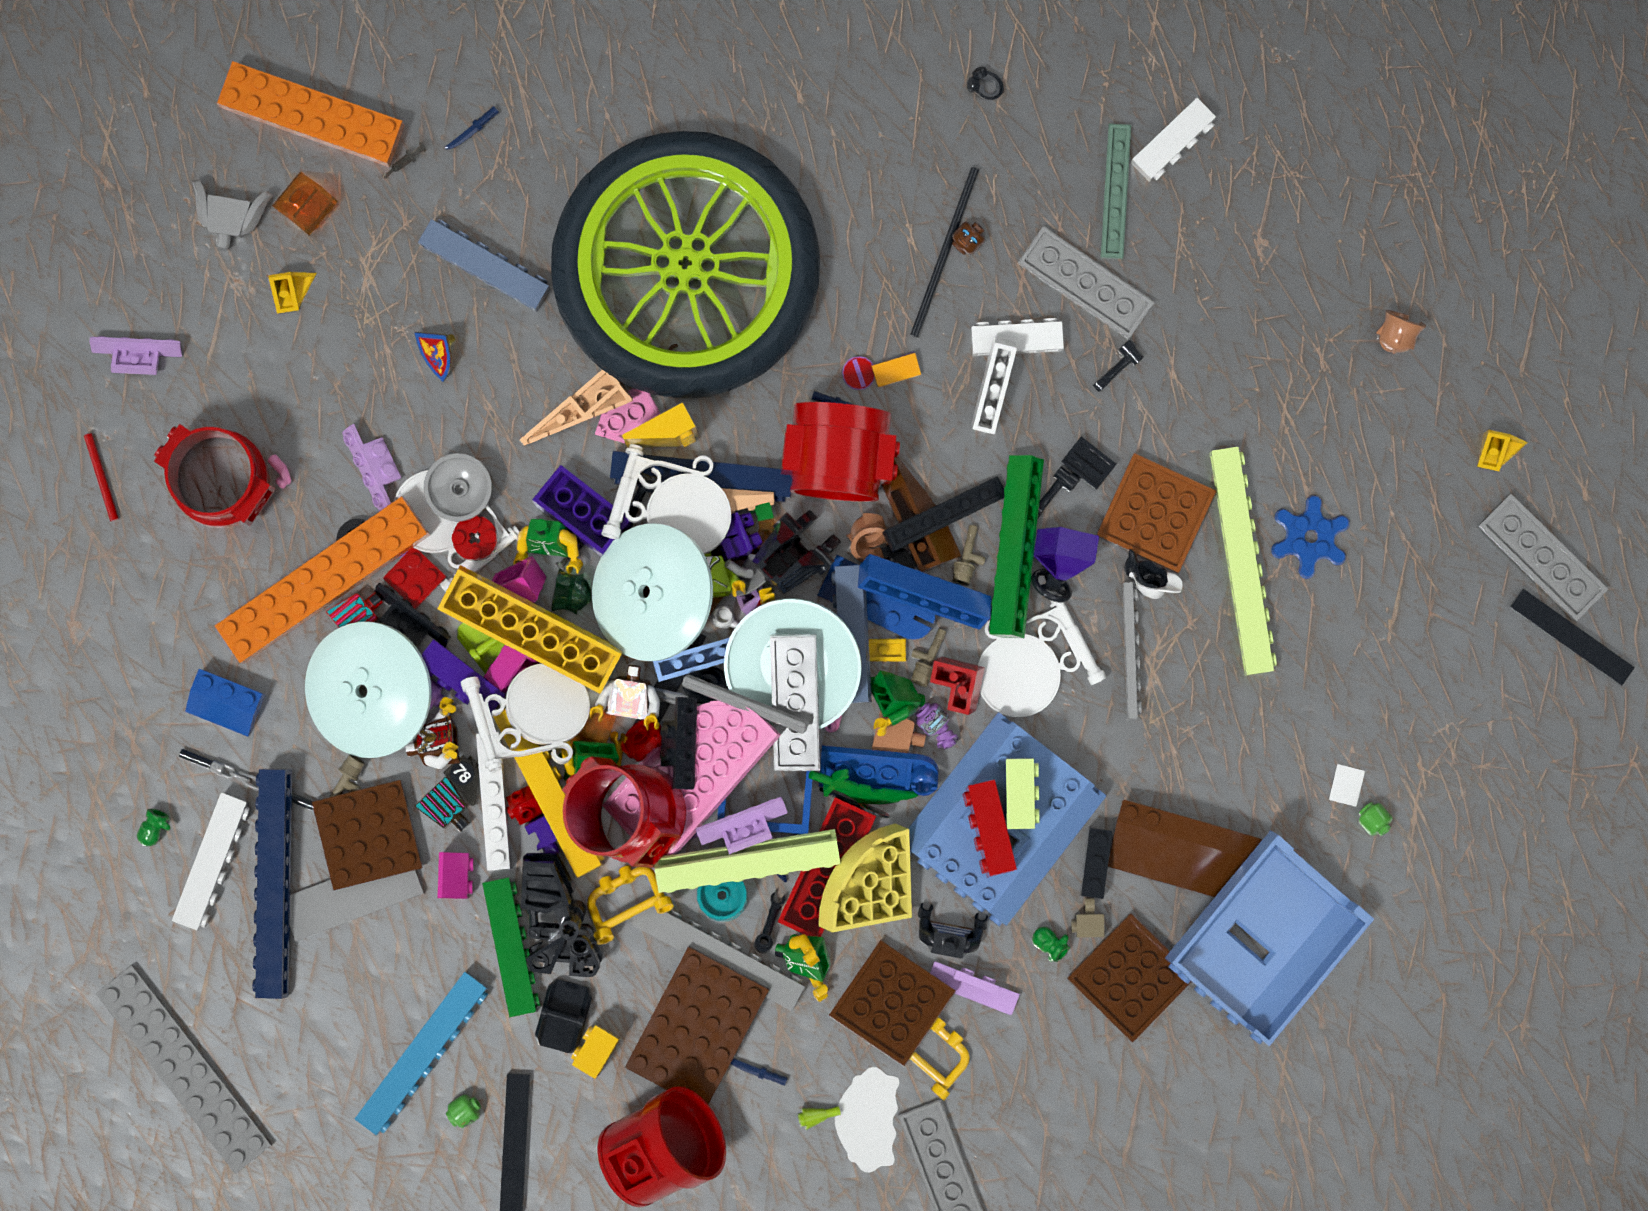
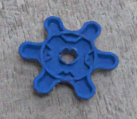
(1295, 541)

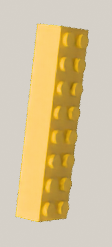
(530, 629)
(547, 790)

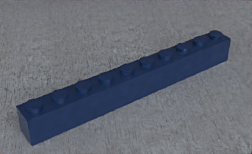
(273, 883)

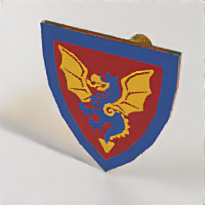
(436, 352)

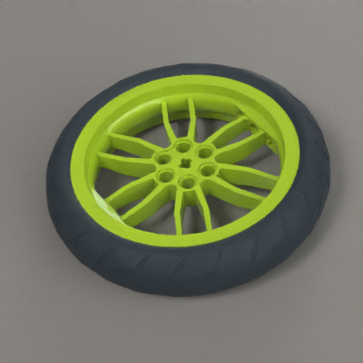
(789, 279)

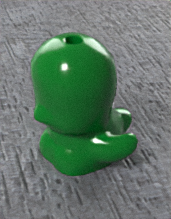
(150, 830)
(1049, 943)

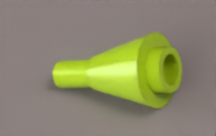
(812, 1116)

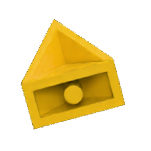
(290, 289)
(1498, 449)

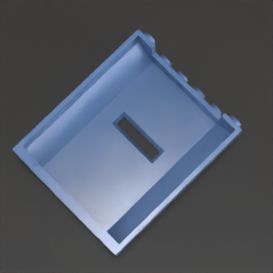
(946, 841)
(1290, 914)

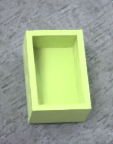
(1021, 793)

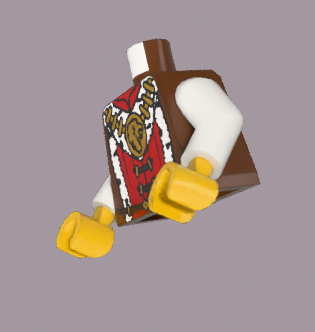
(629, 698)
(438, 739)

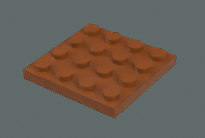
(1156, 513)

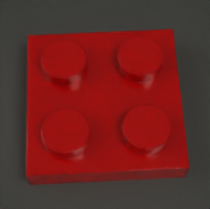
(414, 577)

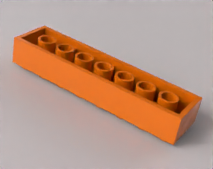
(310, 114)

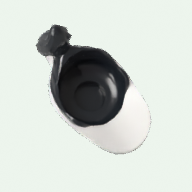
(1150, 578)

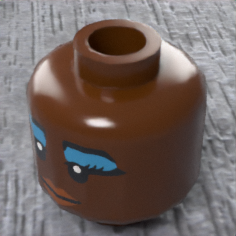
(968, 238)

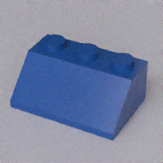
(224, 702)

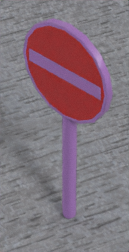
(859, 373)

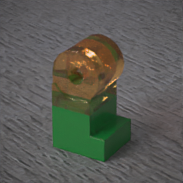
(765, 520)

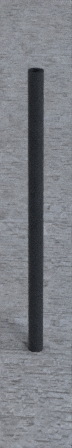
(946, 247)

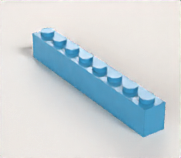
(421, 1053)

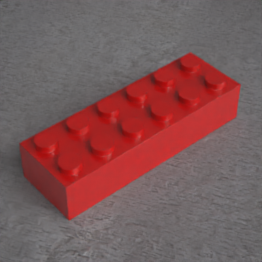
(804, 902)

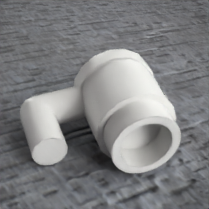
(724, 618)

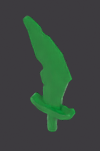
(859, 792)

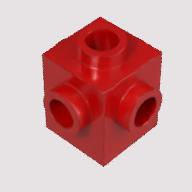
(523, 805)

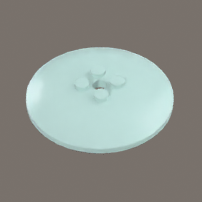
(677, 599)
(838, 655)
(395, 684)

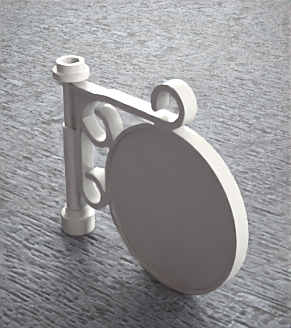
(682, 501)
(442, 529)
(1024, 673)
(540, 708)

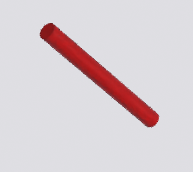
(101, 478)

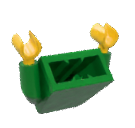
(895, 699)

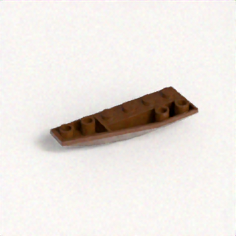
(910, 499)

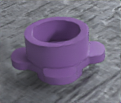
(946, 739)

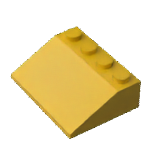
(665, 430)

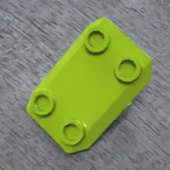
(479, 645)

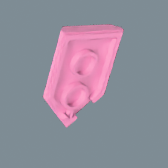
(627, 417)

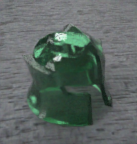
(570, 592)

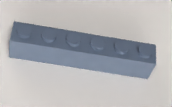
(484, 265)
(852, 609)

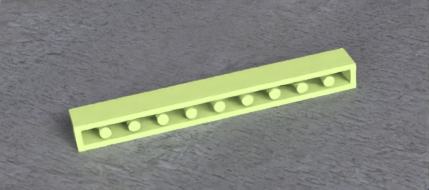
(1242, 562)

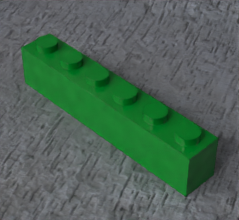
(510, 946)

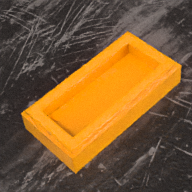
(896, 369)

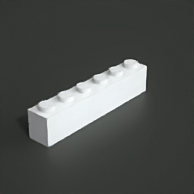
(494, 813)
(211, 861)

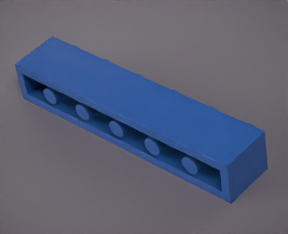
(924, 591)

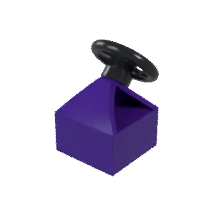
(1064, 555)

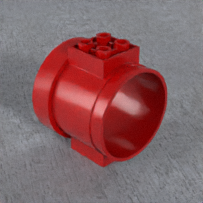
(839, 451)
(253, 499)
(660, 815)
(662, 1148)

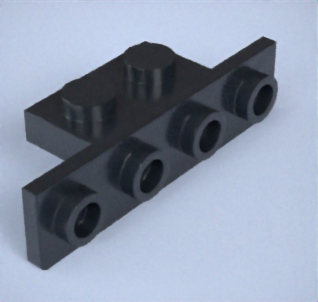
(408, 620)
(679, 743)

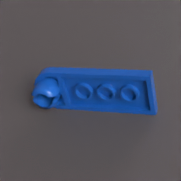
(882, 610)
(882, 768)

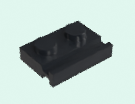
(1088, 463)

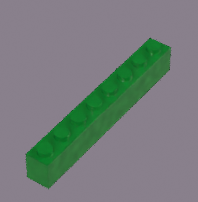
(1016, 546)

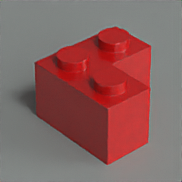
(964, 681)

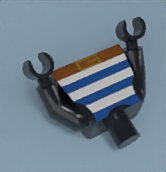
(948, 938)

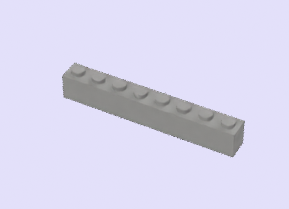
(680, 935)

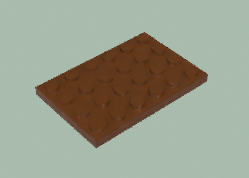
(697, 1025)

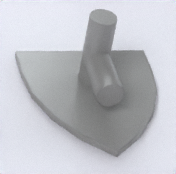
(747, 573)

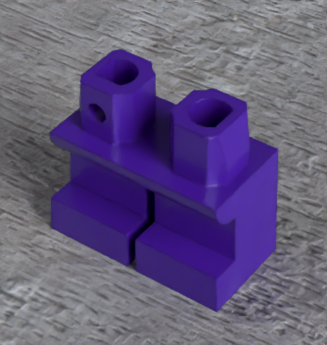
(737, 543)
(544, 833)

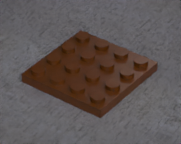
(367, 835)
(1129, 978)
(892, 1003)

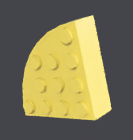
(870, 882)

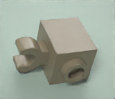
(1089, 923)

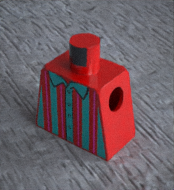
(355, 610)

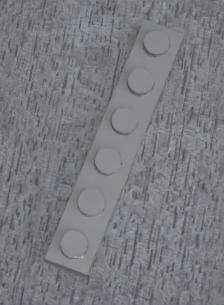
(1131, 640)

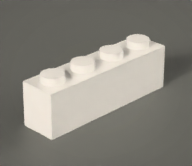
(1173, 140)
(1029, 336)
(994, 385)

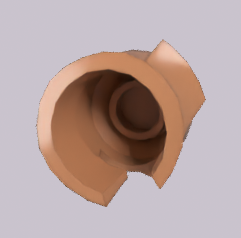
(1398, 333)
(866, 534)

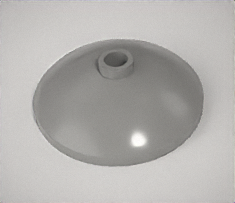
(456, 471)

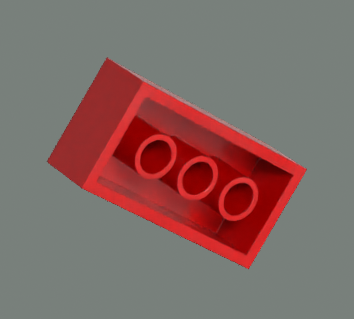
(990, 829)

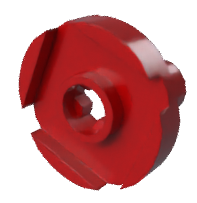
(475, 551)
(641, 741)

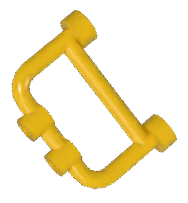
(607, 886)
(954, 1040)

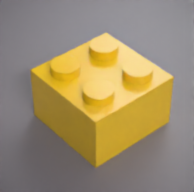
(595, 1051)

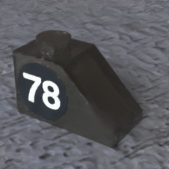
(465, 778)

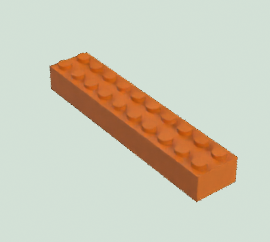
(322, 580)

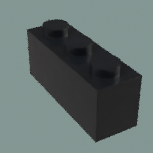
(1095, 863)

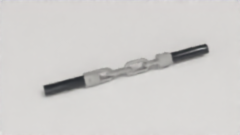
(218, 768)

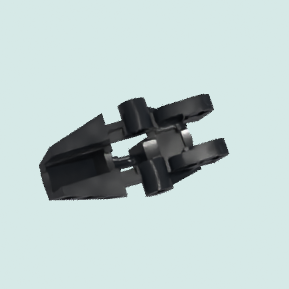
(786, 560)
(549, 889)

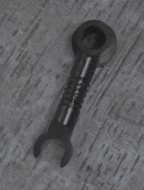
(1130, 355)
(1063, 480)
(639, 495)
(767, 930)

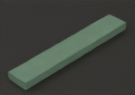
(1115, 191)

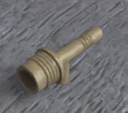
(964, 570)
(923, 671)
(350, 769)

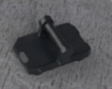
(563, 1016)

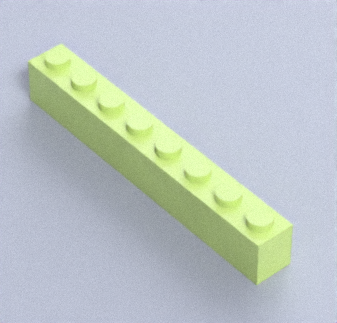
(757, 861)

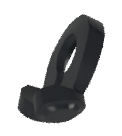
(974, 85)

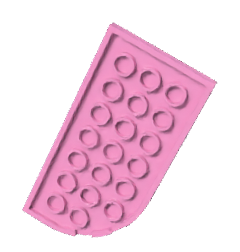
(726, 750)

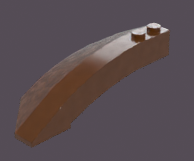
(1178, 849)

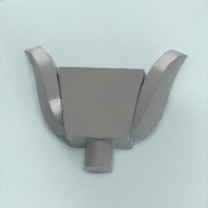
(228, 215)

